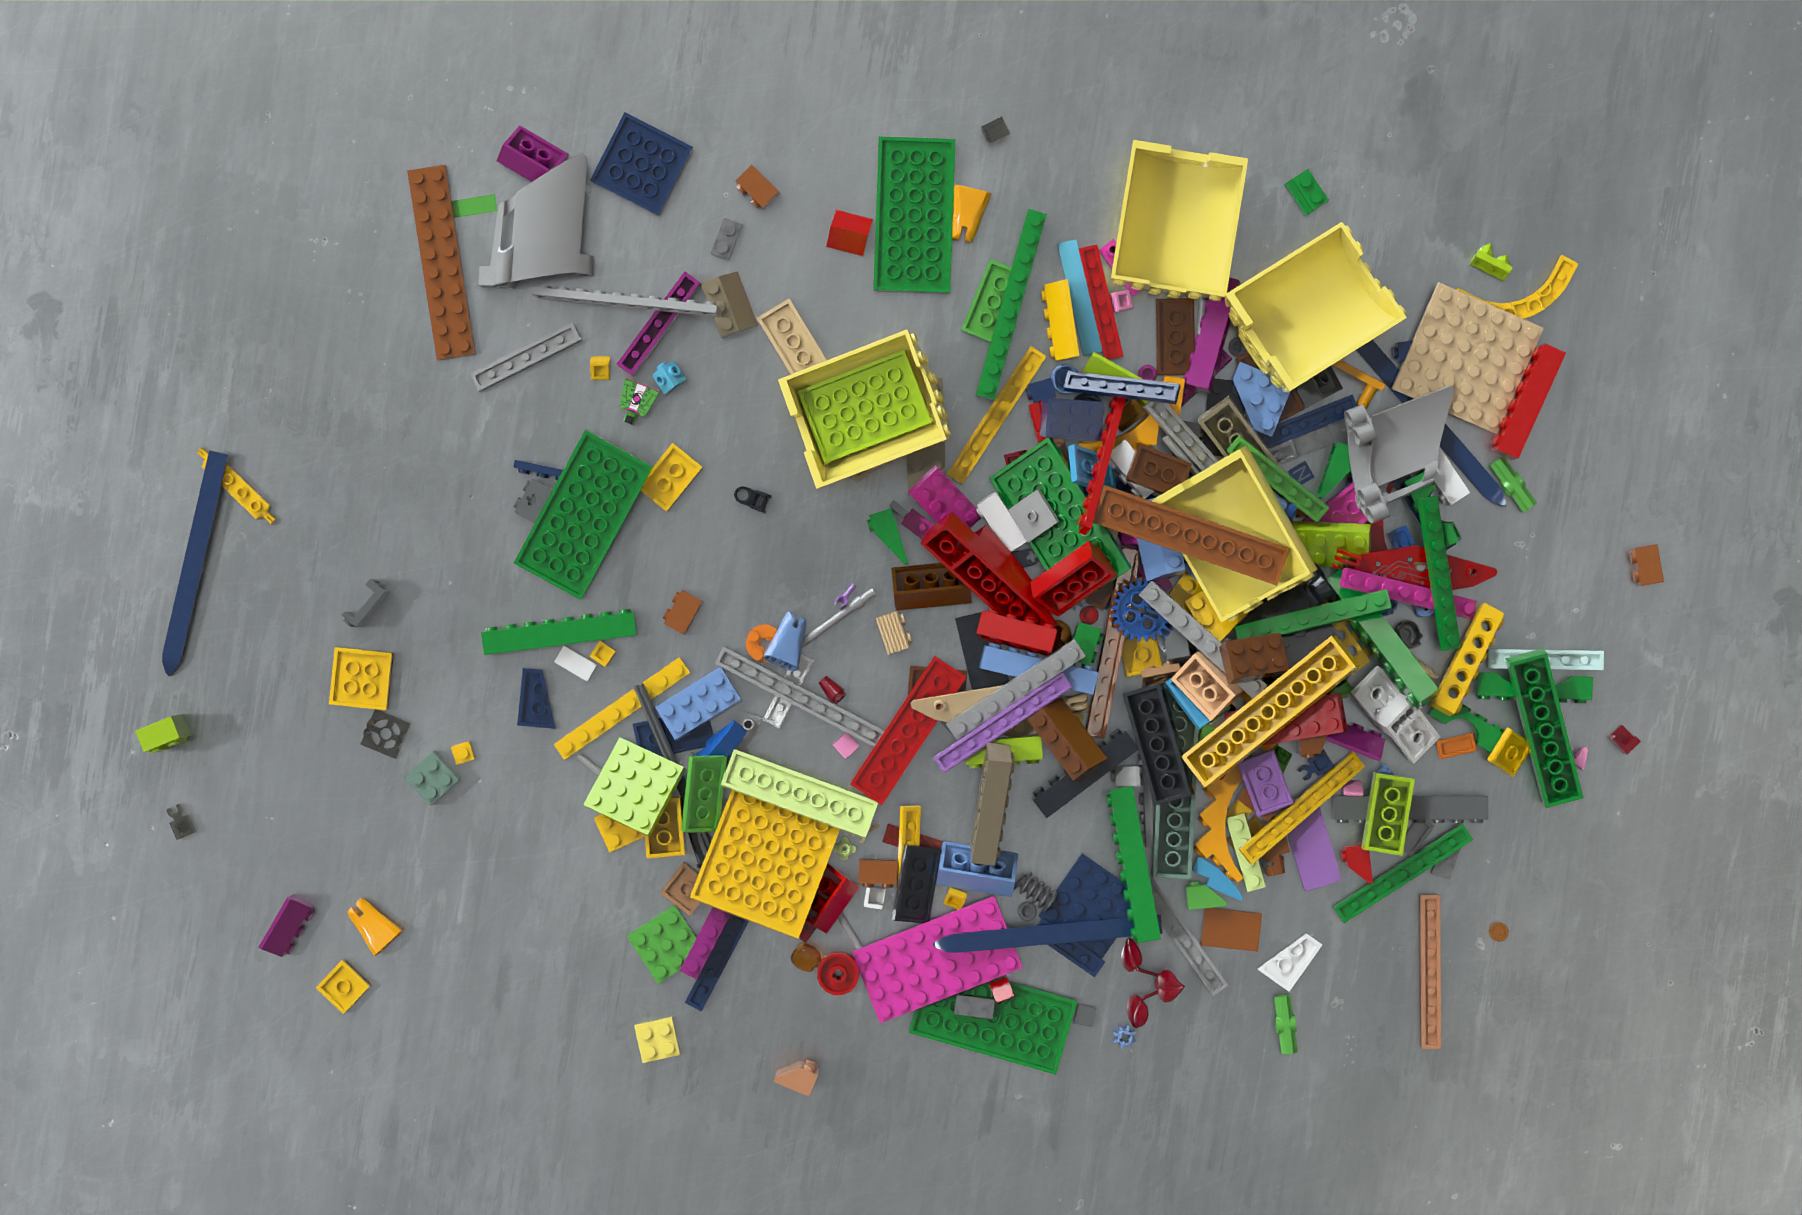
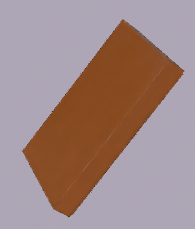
(1231, 929)

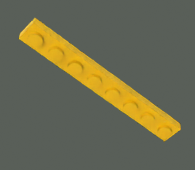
(996, 415)
(620, 709)
(1302, 808)

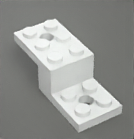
(1394, 715)

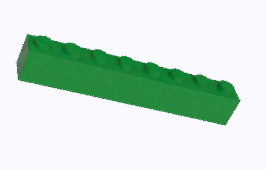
(559, 633)

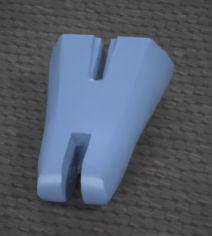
(787, 643)

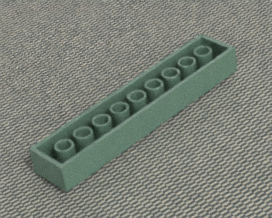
(1175, 819)

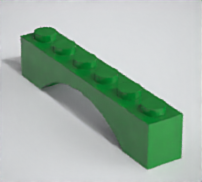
(1573, 687)

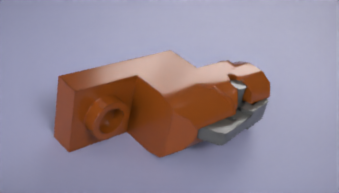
(1272, 860)

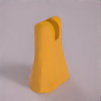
(968, 210)
(373, 926)

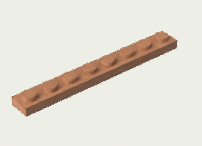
(1430, 971)

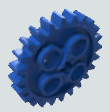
(1135, 626)

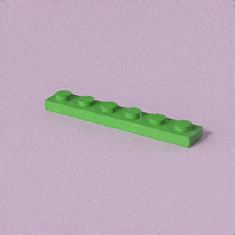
(1284, 482)

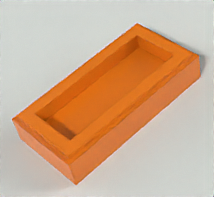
(1456, 745)

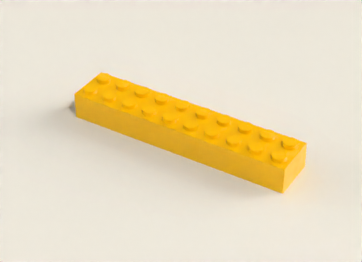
(1270, 711)

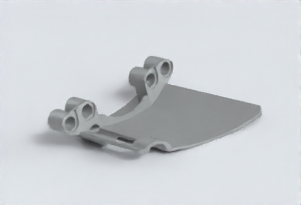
(544, 229)
(1394, 446)

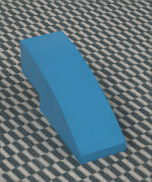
(1215, 878)

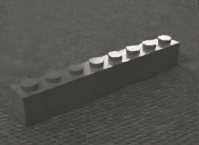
(1422, 808)

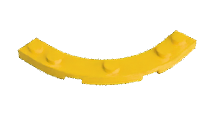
(1544, 295)

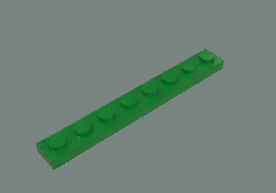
(1439, 573)
(1318, 615)
(1403, 873)

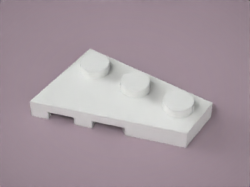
(1291, 962)

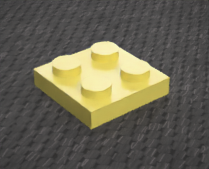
(657, 1039)

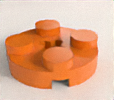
(755, 637)

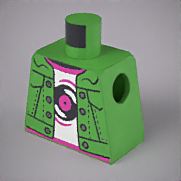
(637, 399)

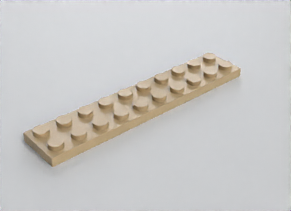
(795, 345)

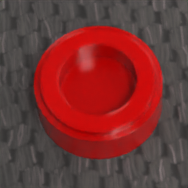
(1088, 615)

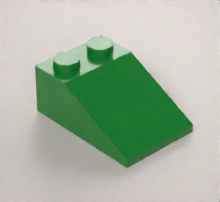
(1335, 470)
(886, 530)

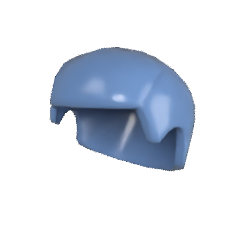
(1059, 375)

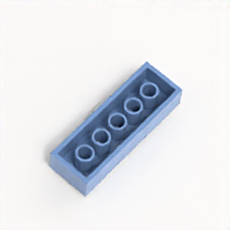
(1014, 664)

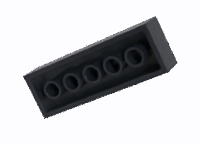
(1158, 744)
(1064, 789)

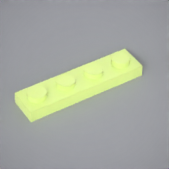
(1240, 834)

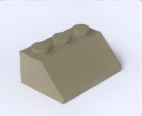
(732, 299)

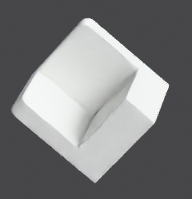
(874, 897)

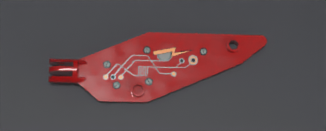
(1410, 566)

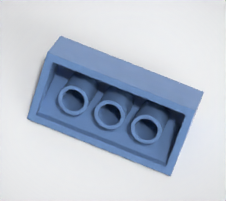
(1160, 561)
(959, 872)

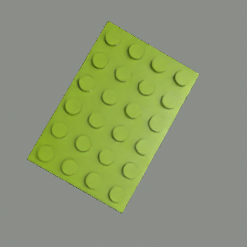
(865, 406)

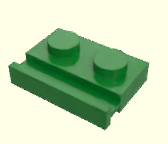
(1306, 192)

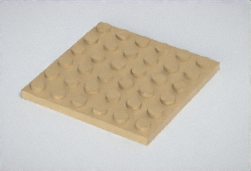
(1473, 351)

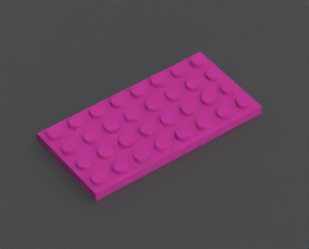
(912, 973)

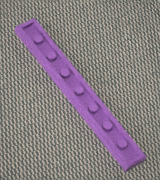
(1002, 722)

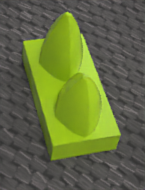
(1496, 267)

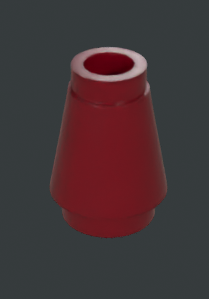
(832, 690)

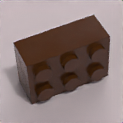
(1254, 658)

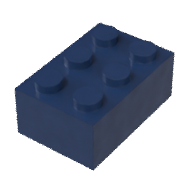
(1071, 419)

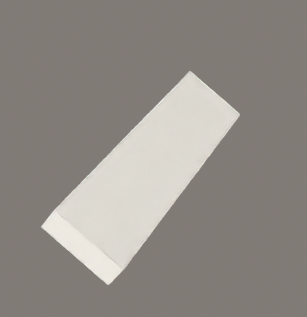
(779, 708)

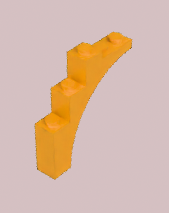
(1147, 429)
(1214, 816)

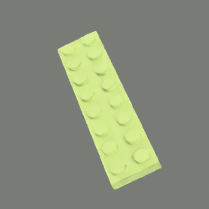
(799, 793)

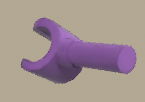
(843, 598)

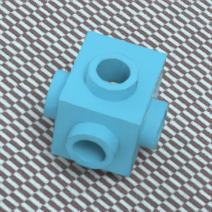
(668, 376)

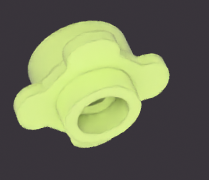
(839, 848)

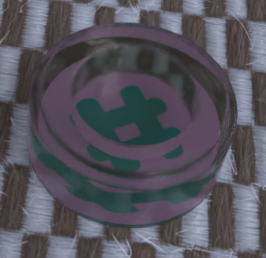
(1236, 347)

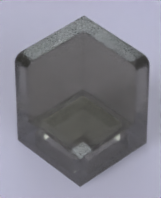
(994, 130)

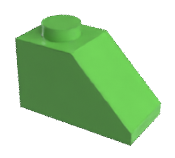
(1201, 896)

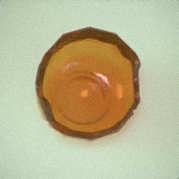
(806, 957)

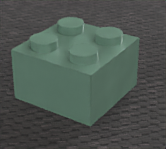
(432, 778)

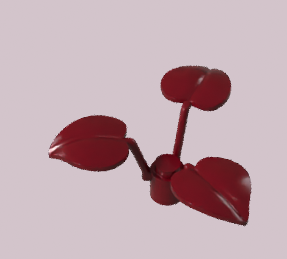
(1166, 984)

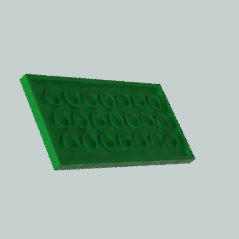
(914, 214)
(1047, 470)
(583, 514)
(1023, 1030)

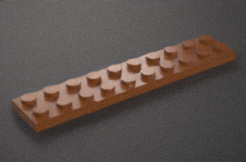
(441, 262)
(1190, 535)

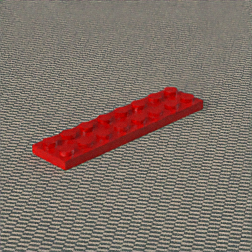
(905, 733)

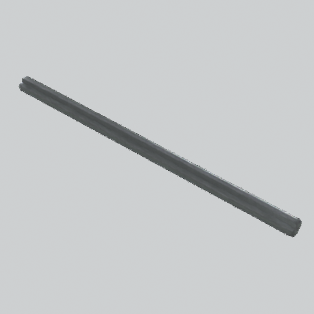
(665, 748)

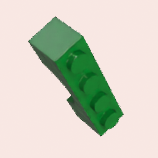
(1450, 531)
(1486, 735)

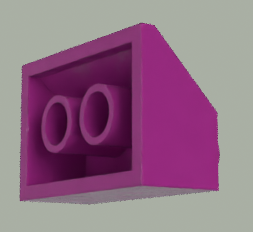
(530, 154)
(1360, 741)
(287, 926)

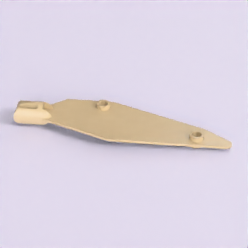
(957, 703)

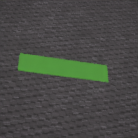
(474, 205)

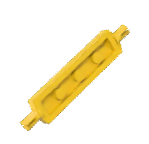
(242, 492)

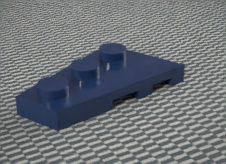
(533, 701)

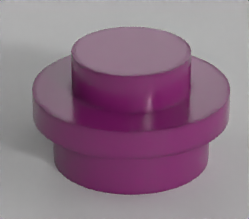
(1147, 372)

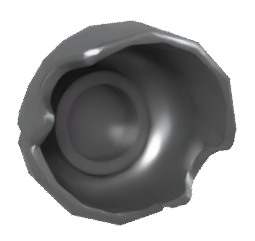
(1409, 633)

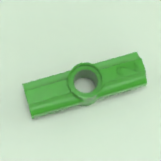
(1513, 484)
(1285, 1024)

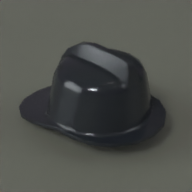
(1319, 588)

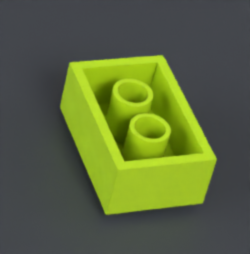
(163, 734)

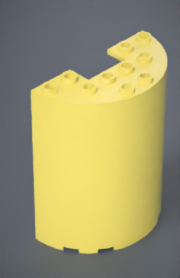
(1179, 221)
(1312, 309)
(882, 452)
(1240, 498)

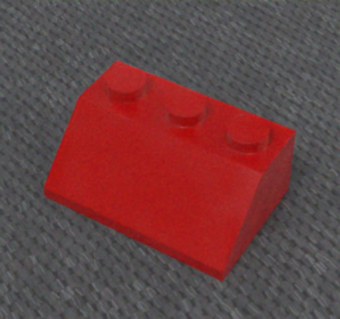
(830, 898)

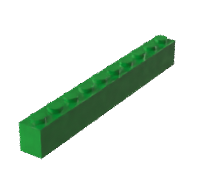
(1011, 304)

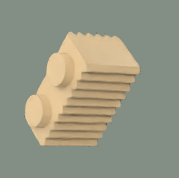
(893, 632)

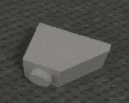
(1126, 775)

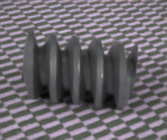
(1036, 890)

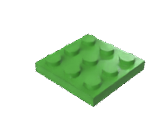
(663, 943)

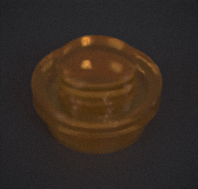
(1498, 932)

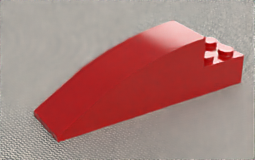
(985, 568)

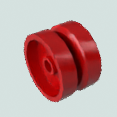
(838, 984)

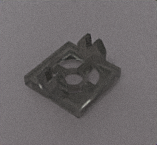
(367, 738)

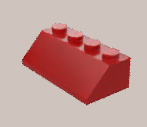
(1072, 579)
(1017, 633)

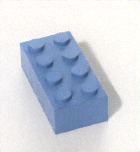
(698, 704)

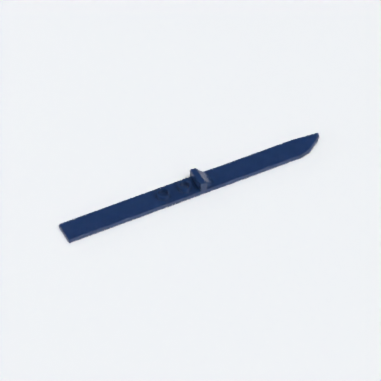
(1449, 442)
(193, 560)
(1037, 935)

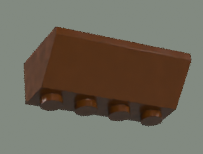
(927, 587)
(1067, 739)

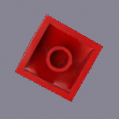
(849, 232)

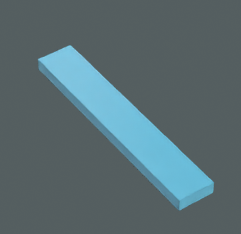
(1080, 297)

